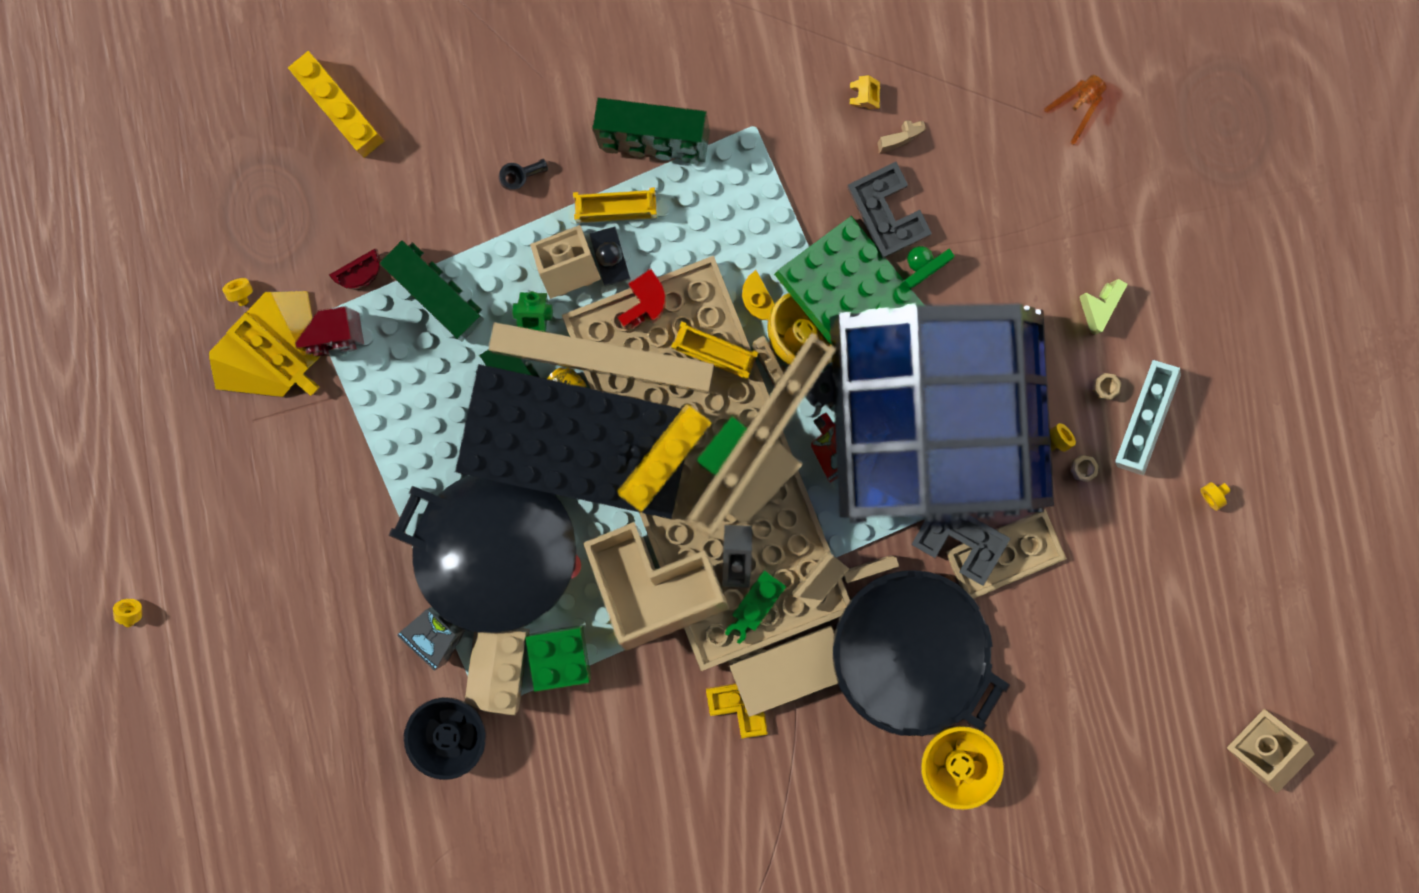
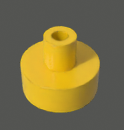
(238, 291)
(1061, 438)
(1215, 495)
(127, 612)

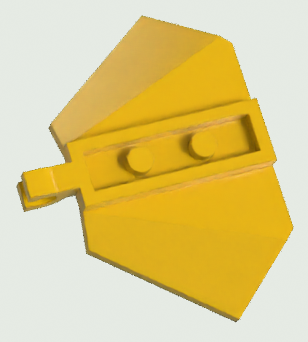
(260, 348)

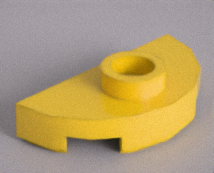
(756, 297)

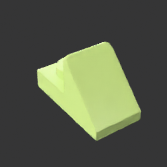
(1099, 311)

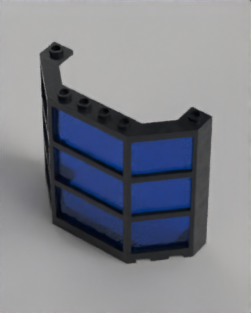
(941, 411)

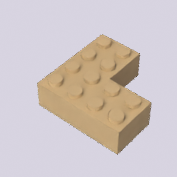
(646, 600)

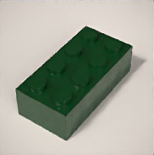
(651, 130)

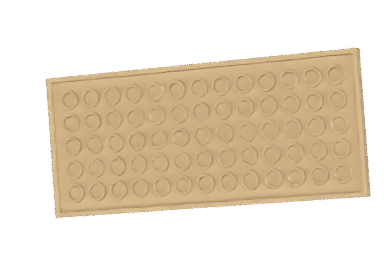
(784, 530)

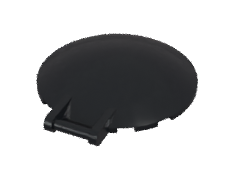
(489, 553)
(915, 655)

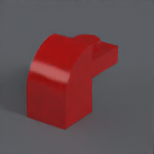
(651, 298)

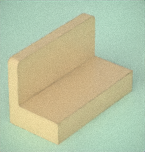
(820, 580)

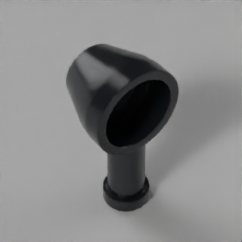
(520, 173)

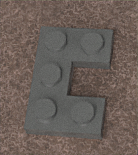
(869, 198)
(985, 542)

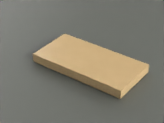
(1029, 550)
(786, 671)

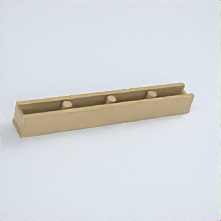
(600, 358)
(759, 436)

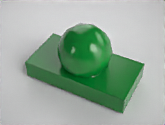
(923, 262)

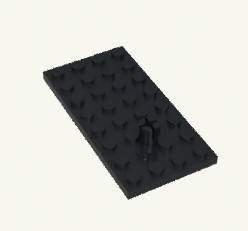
(562, 438)

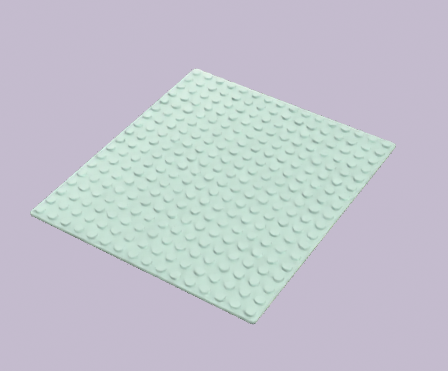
(417, 379)

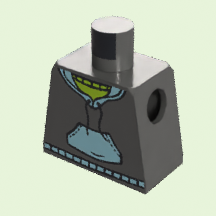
(432, 638)

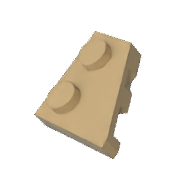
(767, 358)

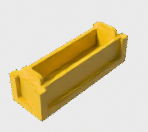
(615, 206)
(714, 351)

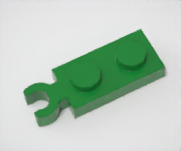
(756, 604)

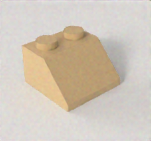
(565, 262)
(1271, 750)

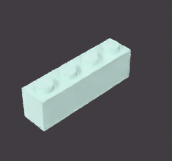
(1148, 417)

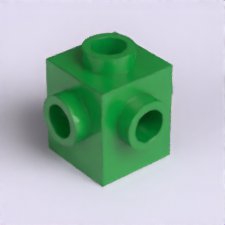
(533, 311)

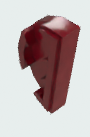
(358, 272)

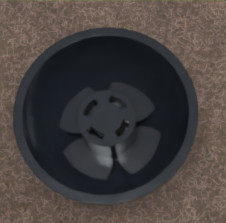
(434, 748)

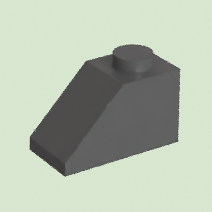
(737, 556)

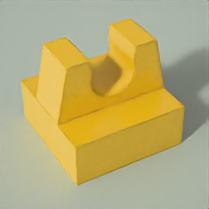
(868, 92)

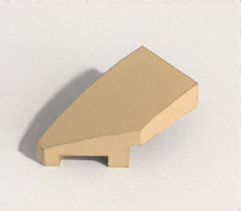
(909, 132)

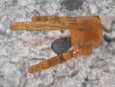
(1088, 92)

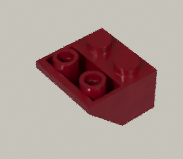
(331, 330)

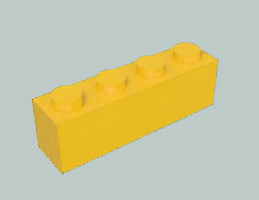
(336, 104)
(664, 457)

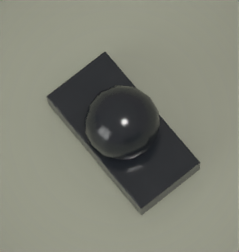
(609, 256)

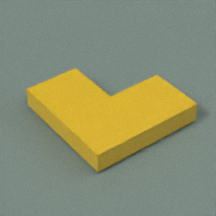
(726, 700)

